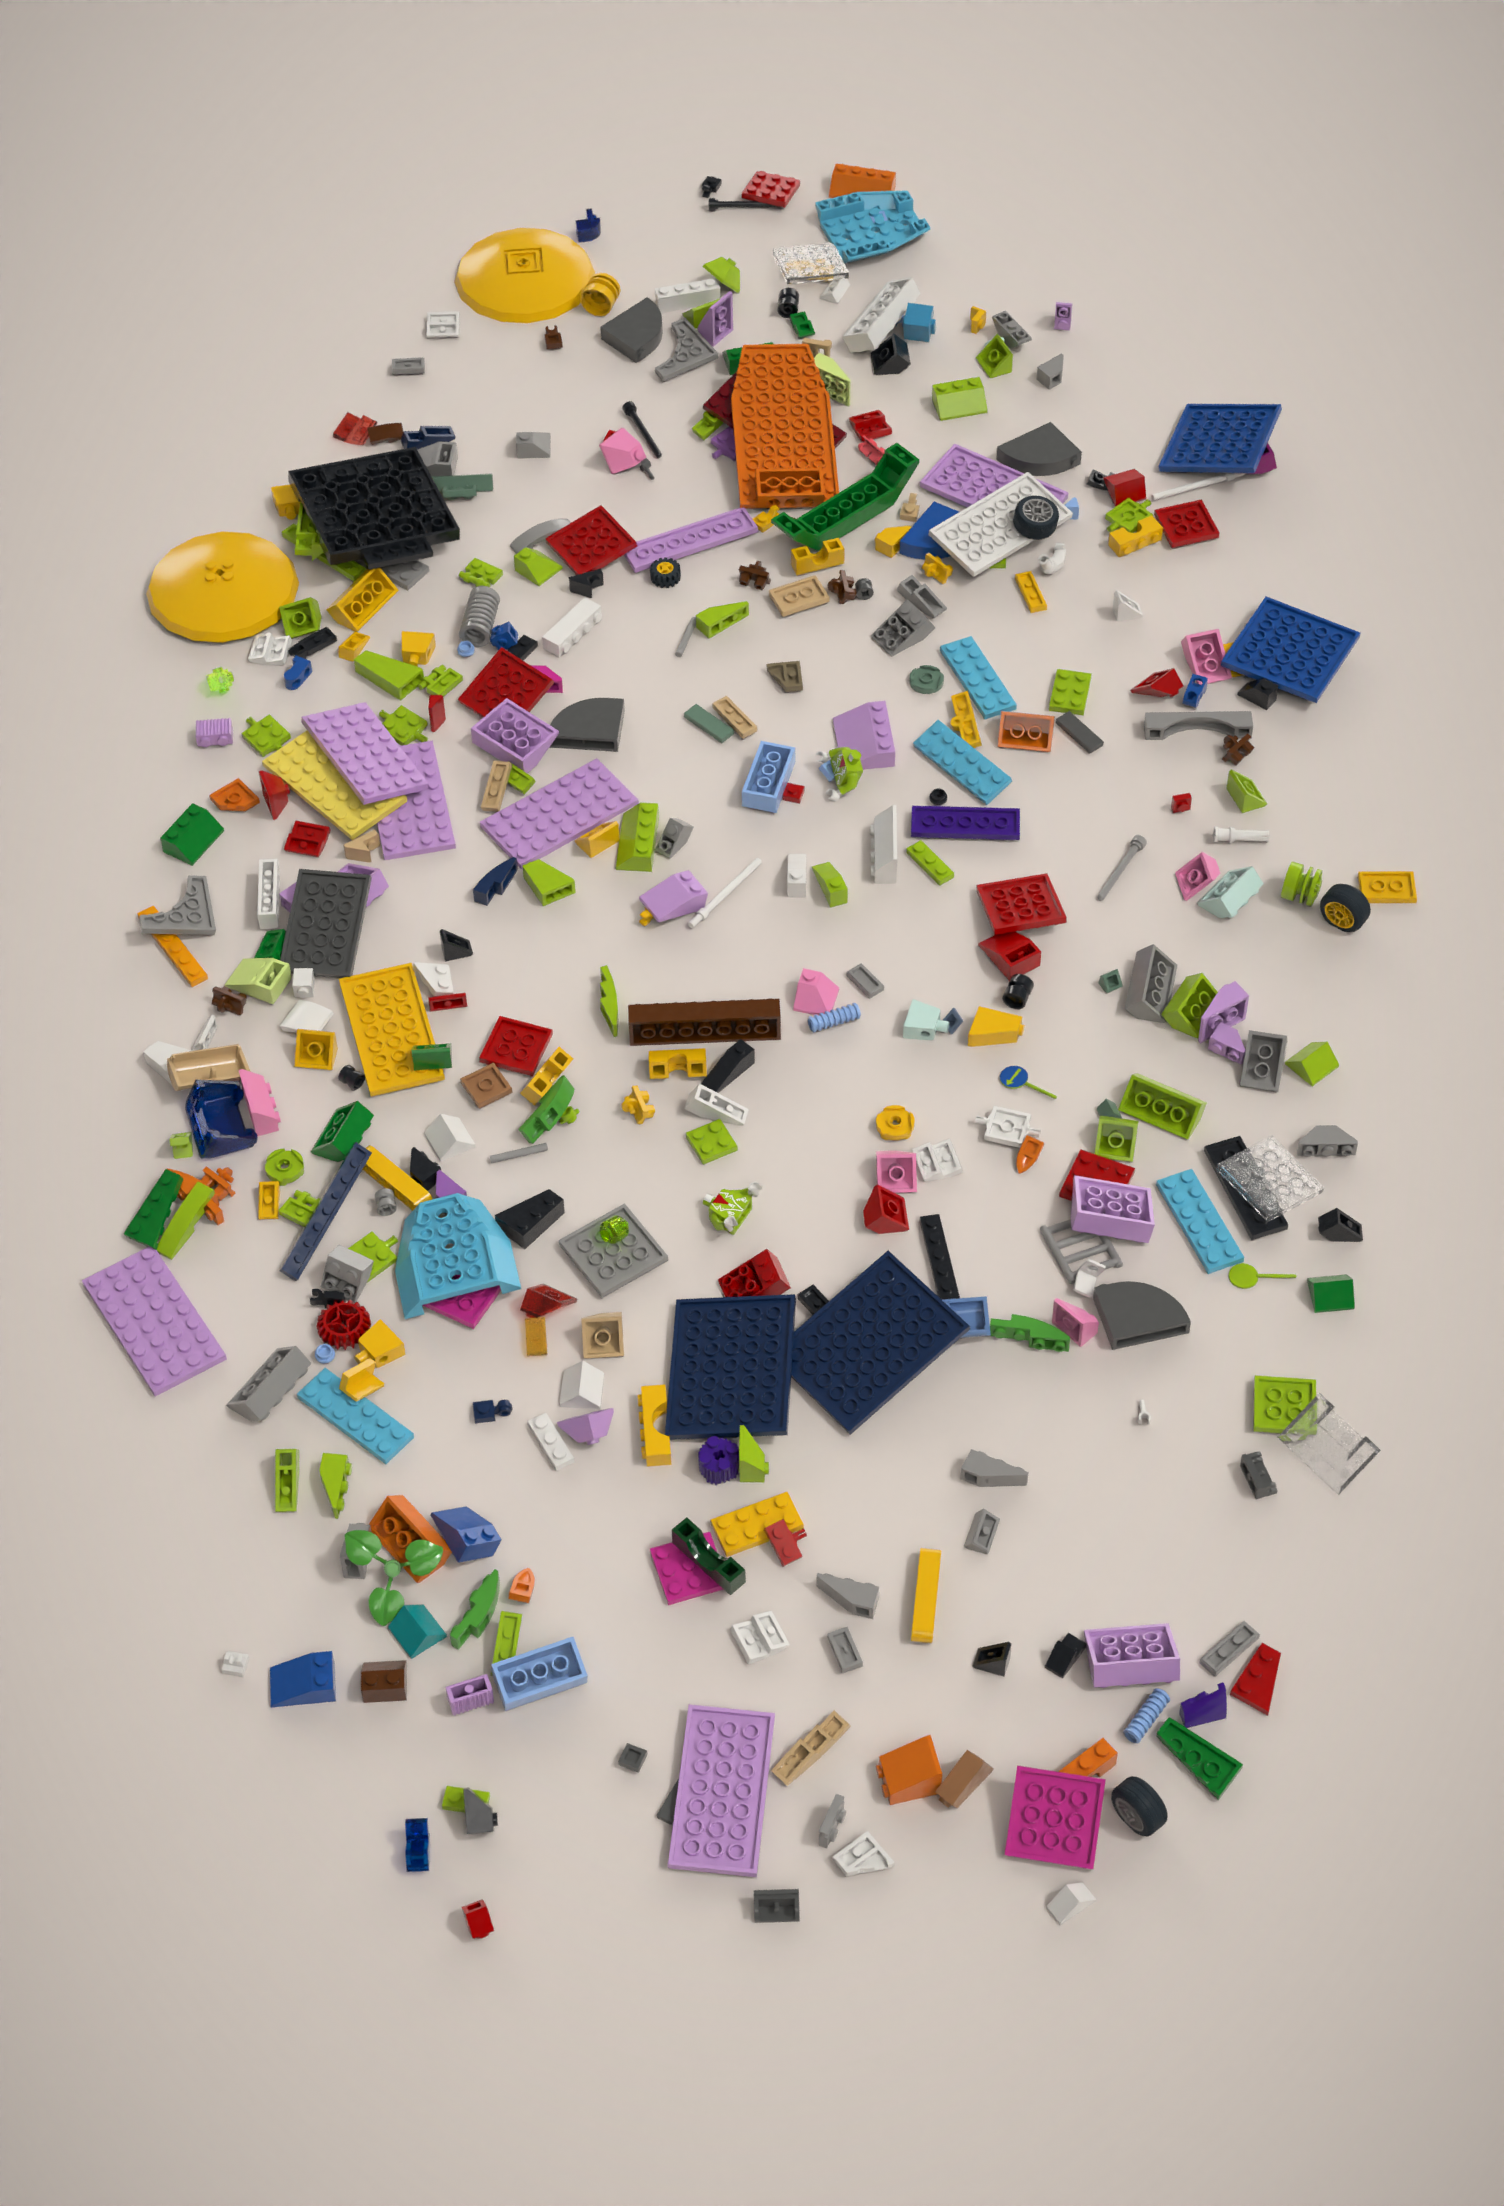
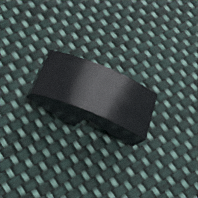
(1096, 480)

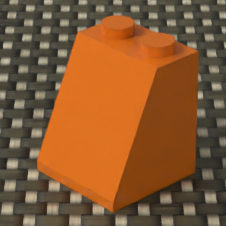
(910, 1771)

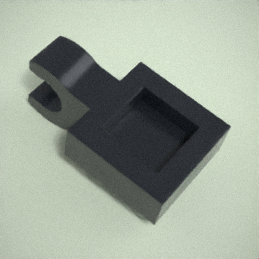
(710, 185)
(326, 1298)

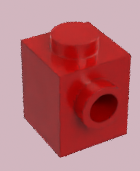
(478, 1919)

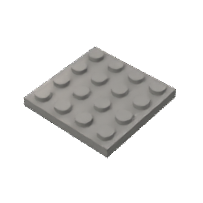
(617, 1264)

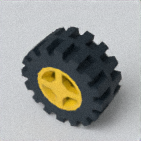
(665, 572)

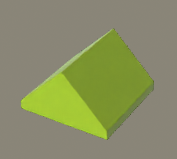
(696, 314)
(996, 358)
(1244, 792)
(1313, 1062)

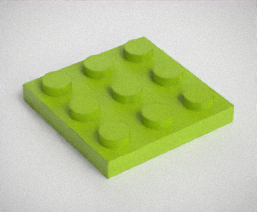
(1280, 1401)

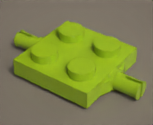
(1127, 515)
(404, 725)
(265, 735)
(376, 1250)

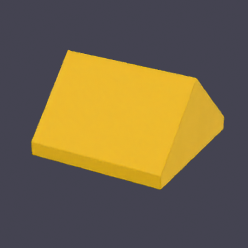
(599, 838)
(315, 1049)

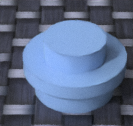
(465, 648)
(324, 1353)

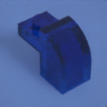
(588, 228)
(417, 1845)

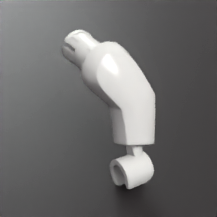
(1056, 562)

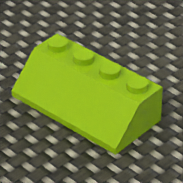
(638, 838)
(1162, 1105)

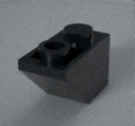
(423, 1169)

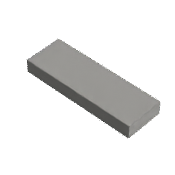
(1229, 1648)

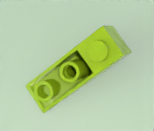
(333, 1474)

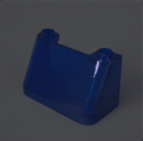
(217, 1118)

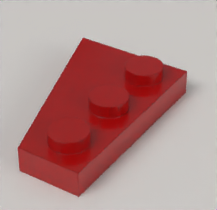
(1258, 1679)

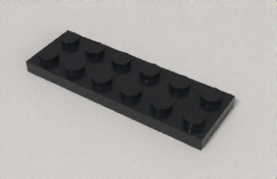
(1253, 1222)

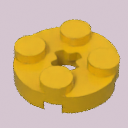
(895, 1132)

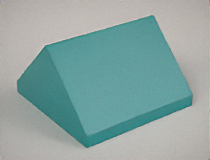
(416, 1629)

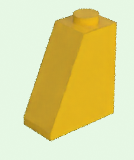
(994, 1028)

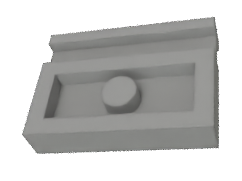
(835, 1815)

